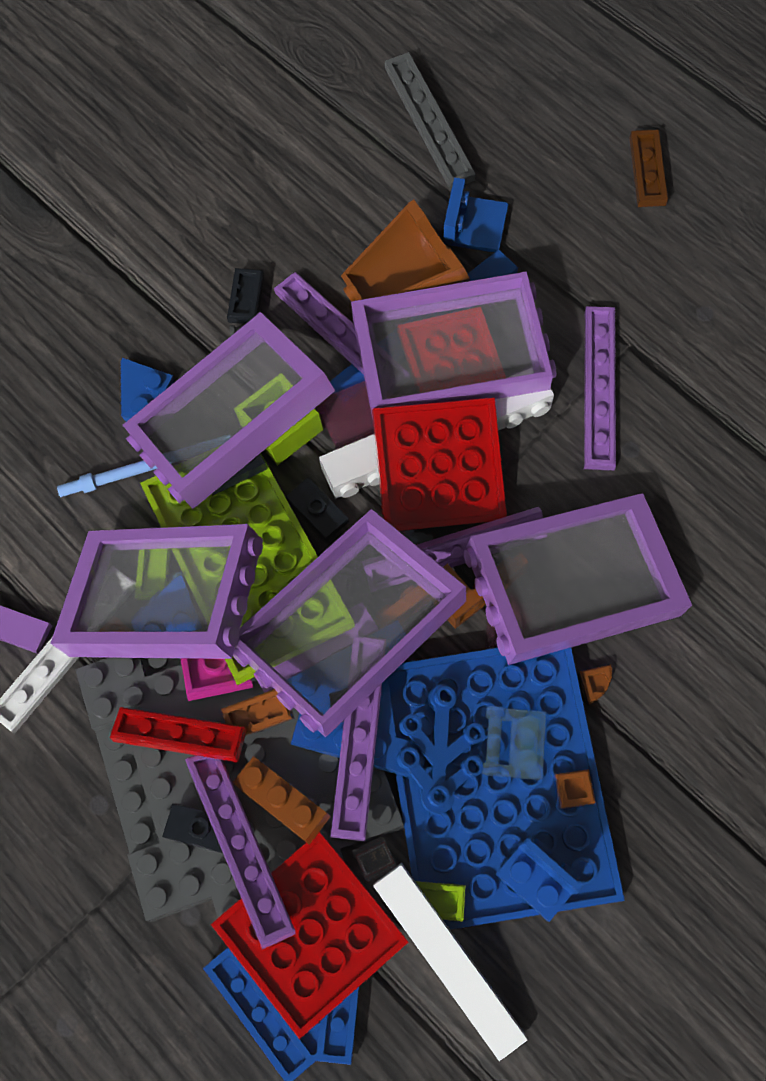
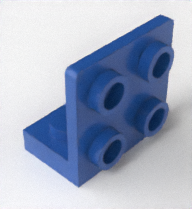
(473, 221)
(539, 878)

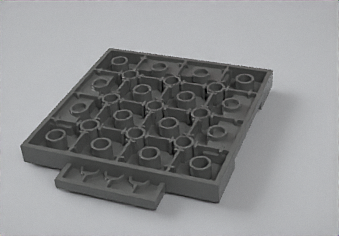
(148, 781)

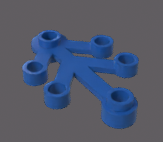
(438, 753)

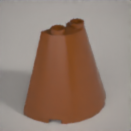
(403, 260)

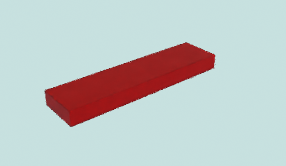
(178, 734)

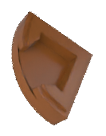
(595, 682)

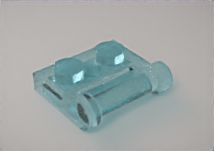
(526, 743)

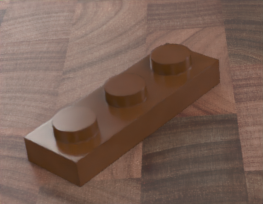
(648, 168)

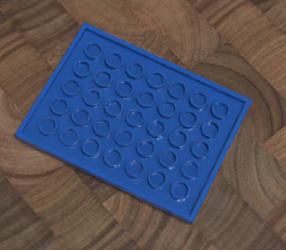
(496, 812)

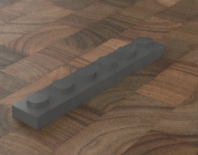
(429, 119)

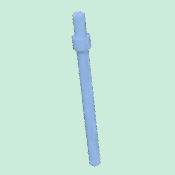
(90, 482)

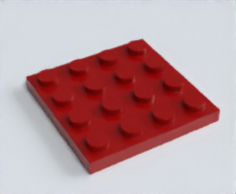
(439, 464)
(336, 943)

